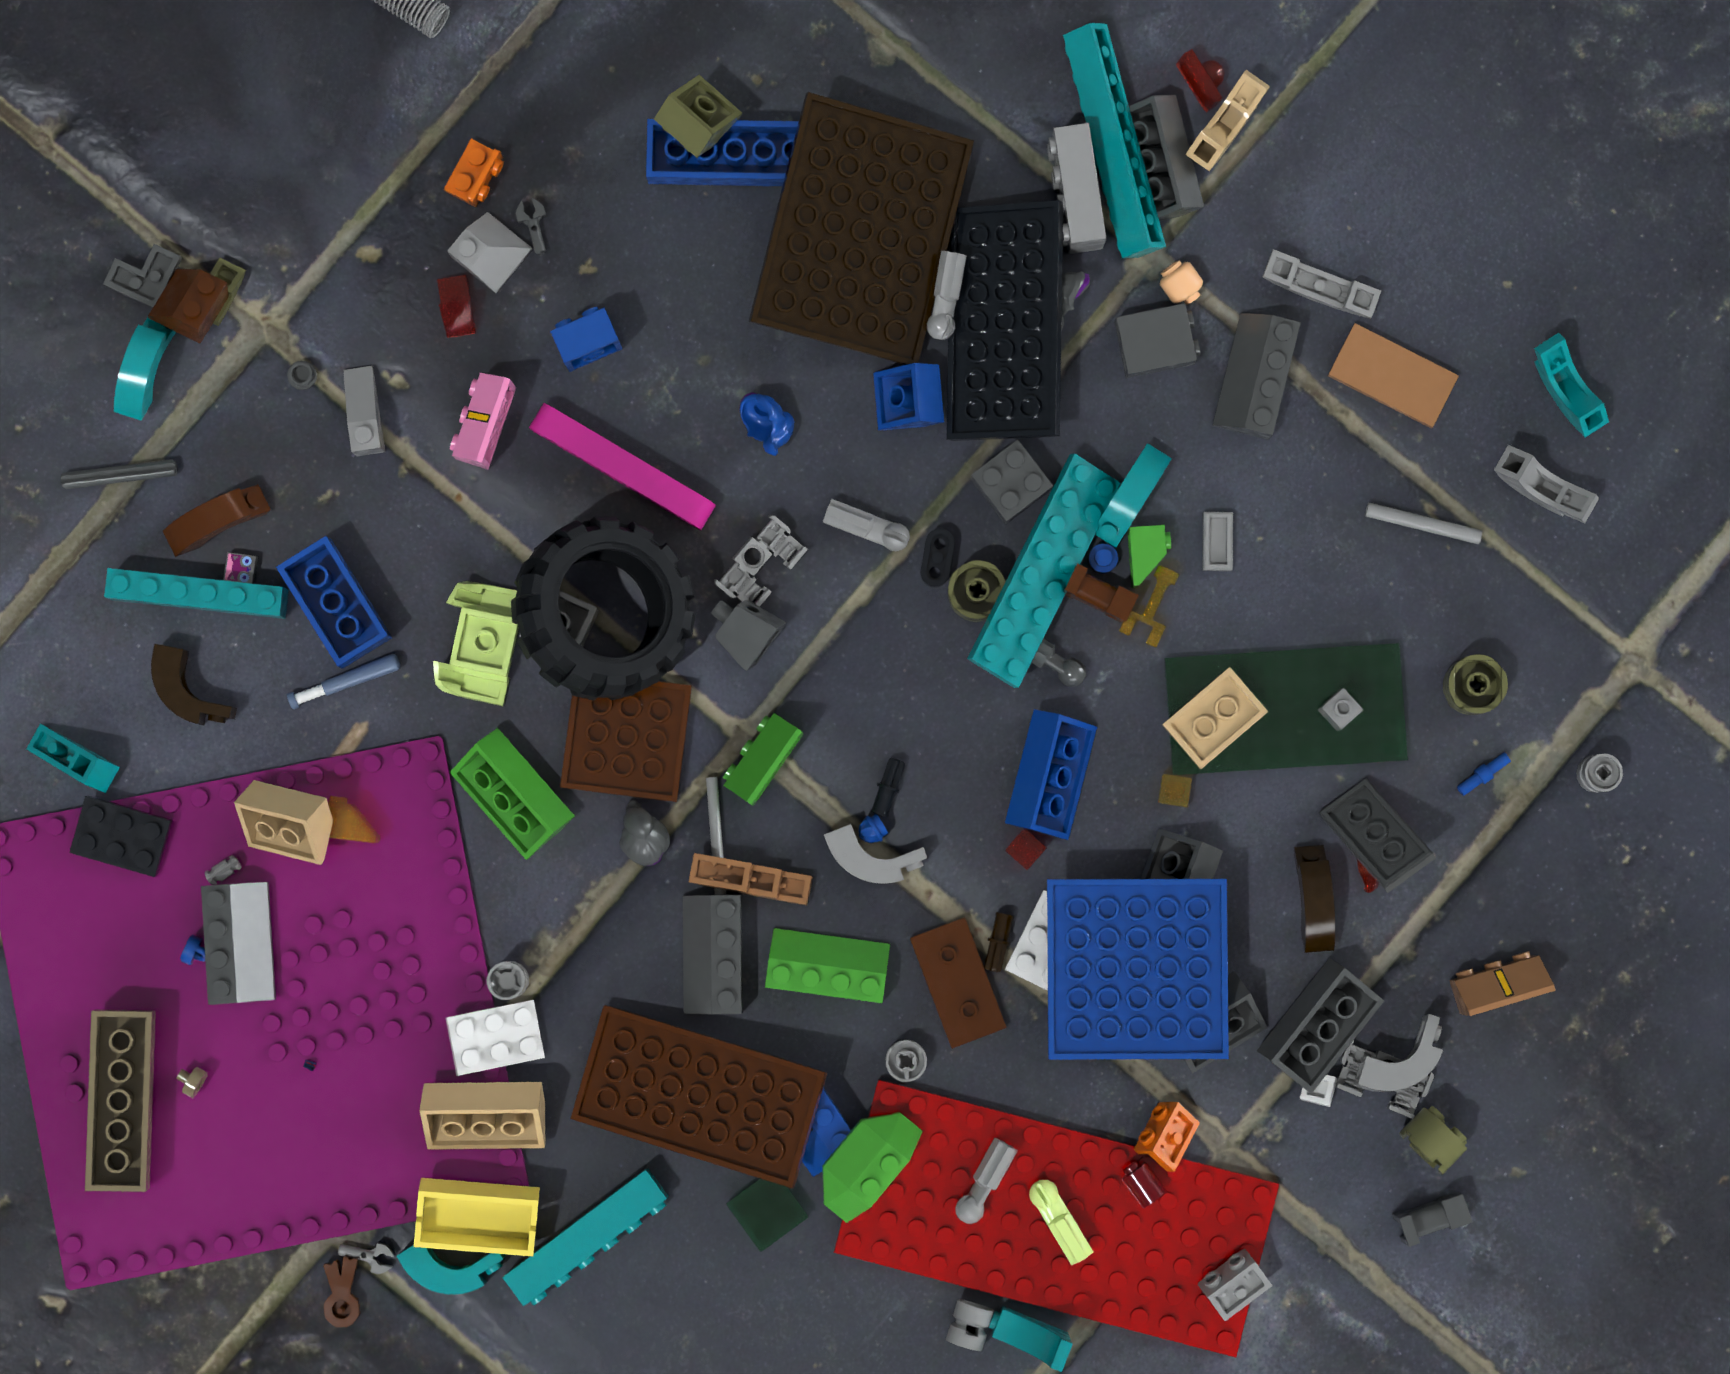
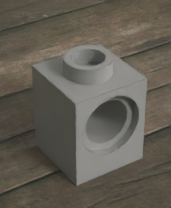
(1340, 709)

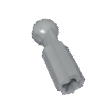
(946, 293)
(867, 526)
(987, 1178)

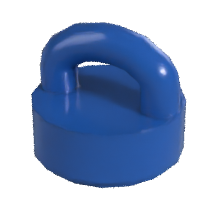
(193, 950)

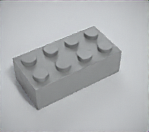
(1077, 187)

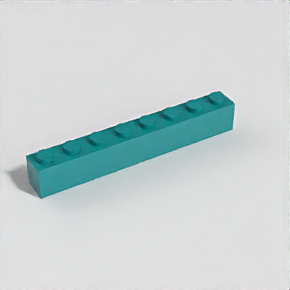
(1114, 140)

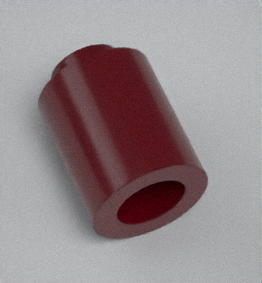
(1143, 1183)

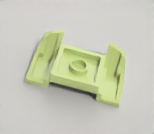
(481, 644)

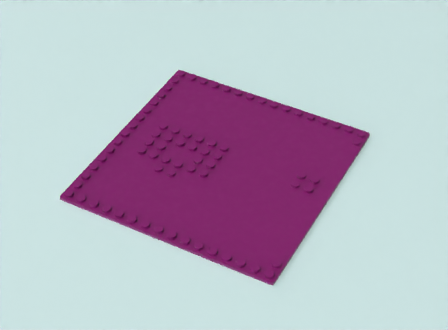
(364, 979)

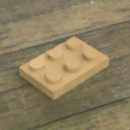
(1215, 718)

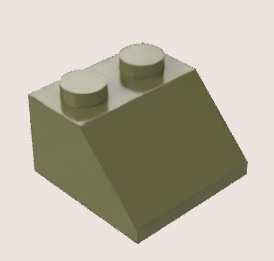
(697, 115)

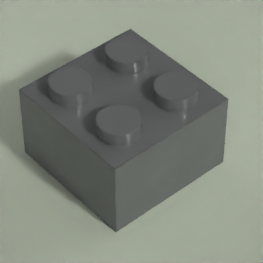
(1011, 482)

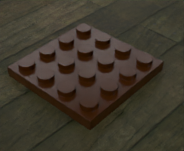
(628, 743)

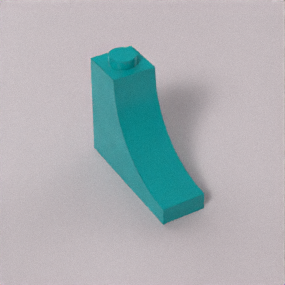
(1032, 1337)

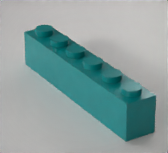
(196, 593)
(585, 1237)

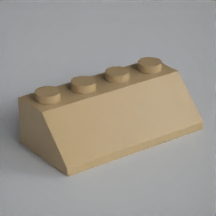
(483, 1115)

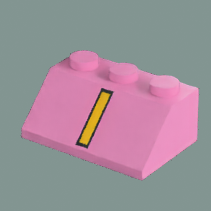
(483, 420)

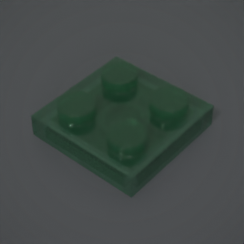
(767, 1212)

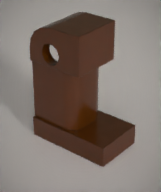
(1112, 601)

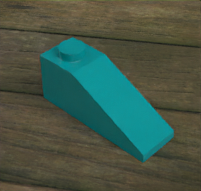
(73, 758)

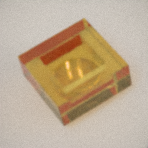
(1174, 790)

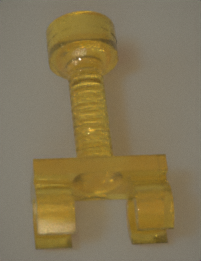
(1164, 578)

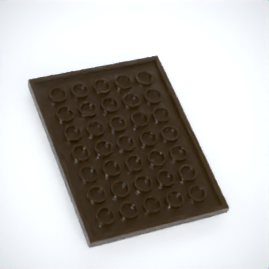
(860, 230)

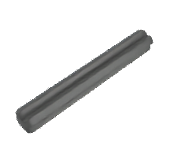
(119, 474)

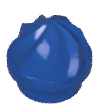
(872, 829)

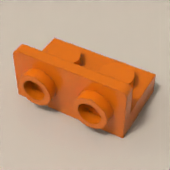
(474, 172)
(1167, 1134)

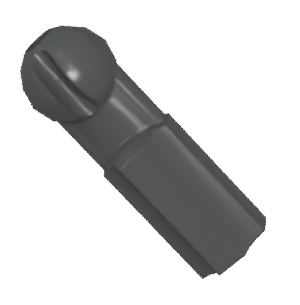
(1070, 671)

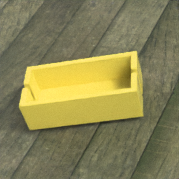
(476, 1217)

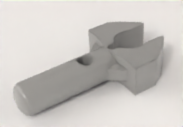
(369, 1255)

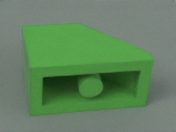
(1146, 549)

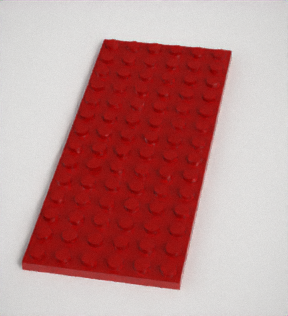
(1142, 1257)

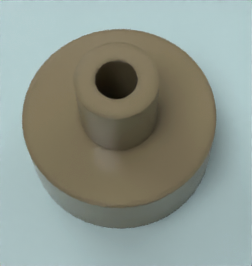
(193, 1081)

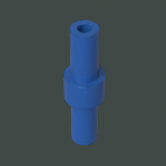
(1483, 774)

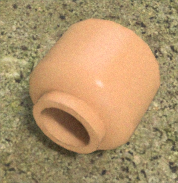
(1181, 282)

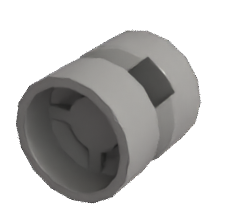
(1599, 773)
(507, 980)
(969, 1314)

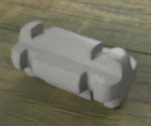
(223, 870)

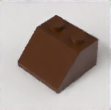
(190, 303)

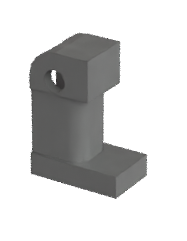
(1445, 1212)

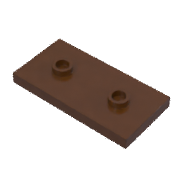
(958, 982)

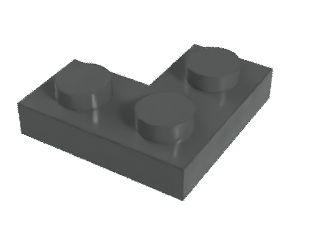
(144, 284)

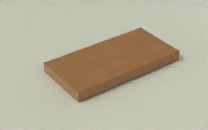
(1393, 375)

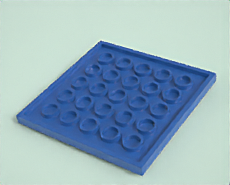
(1137, 969)

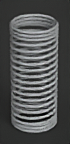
(436, 18)

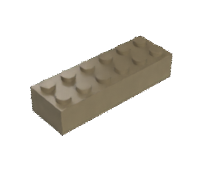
(120, 1100)

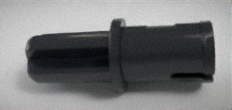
(888, 787)

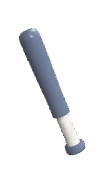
(361, 674)

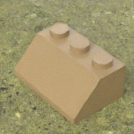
(285, 821)

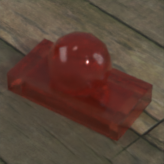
(1202, 78)

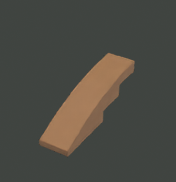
(750, 879)

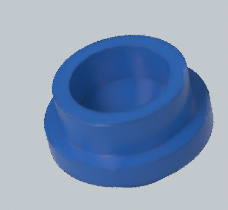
(1103, 558)

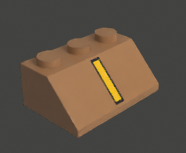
(1500, 984)

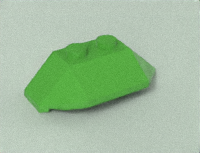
(867, 1163)

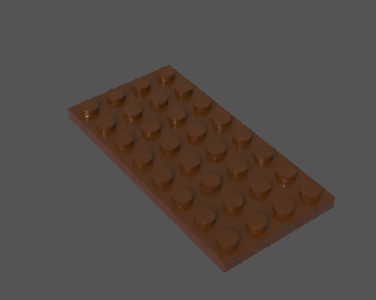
(699, 1096)

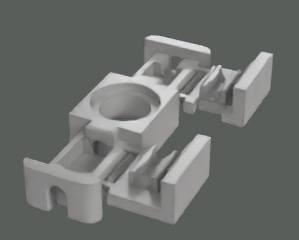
(770, 538)
(1404, 1097)

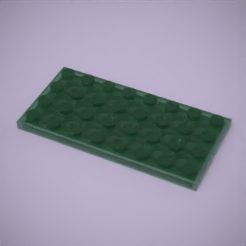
(1292, 689)

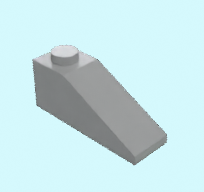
(363, 412)

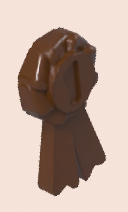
(341, 1306)

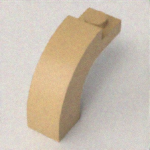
(1228, 121)

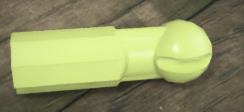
(1060, 1221)

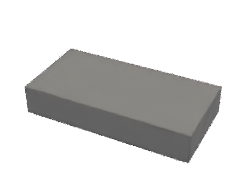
(1217, 541)

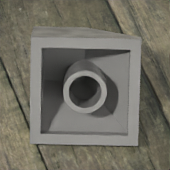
(489, 251)

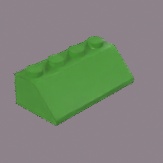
(511, 793)
(827, 965)

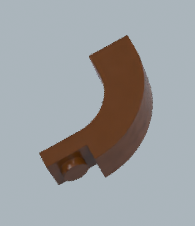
(213, 517)

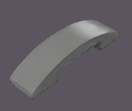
(1320, 285)

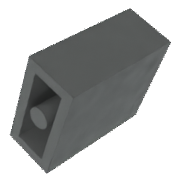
(1157, 340)

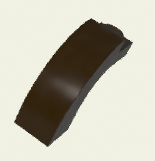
(169, 680)
(1316, 898)

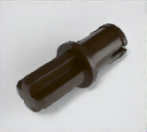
(998, 942)

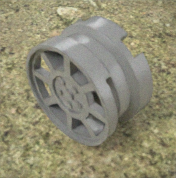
(906, 1060)

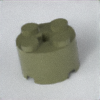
(967, 577)
(1487, 673)
(1434, 1140)

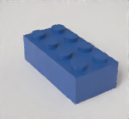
(334, 602)

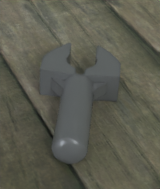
(533, 224)

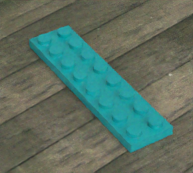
(1043, 571)

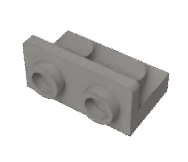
(1234, 1284)

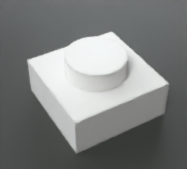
(1323, 1093)

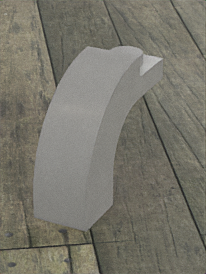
(1541, 486)
(857, 862)
(1388, 1077)

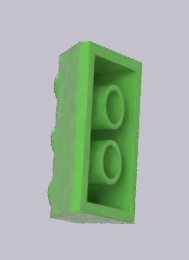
(762, 758)

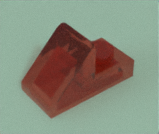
(456, 306)

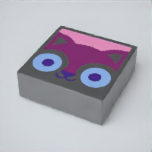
(240, 568)

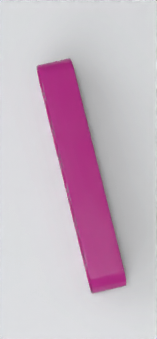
(622, 466)

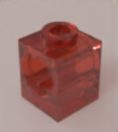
(1025, 849)

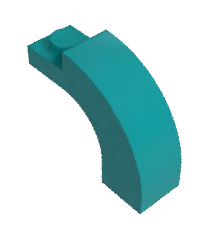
(139, 369)
(1567, 388)
(1132, 495)
(440, 1277)

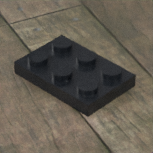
(121, 836)

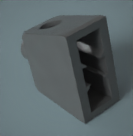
(746, 631)

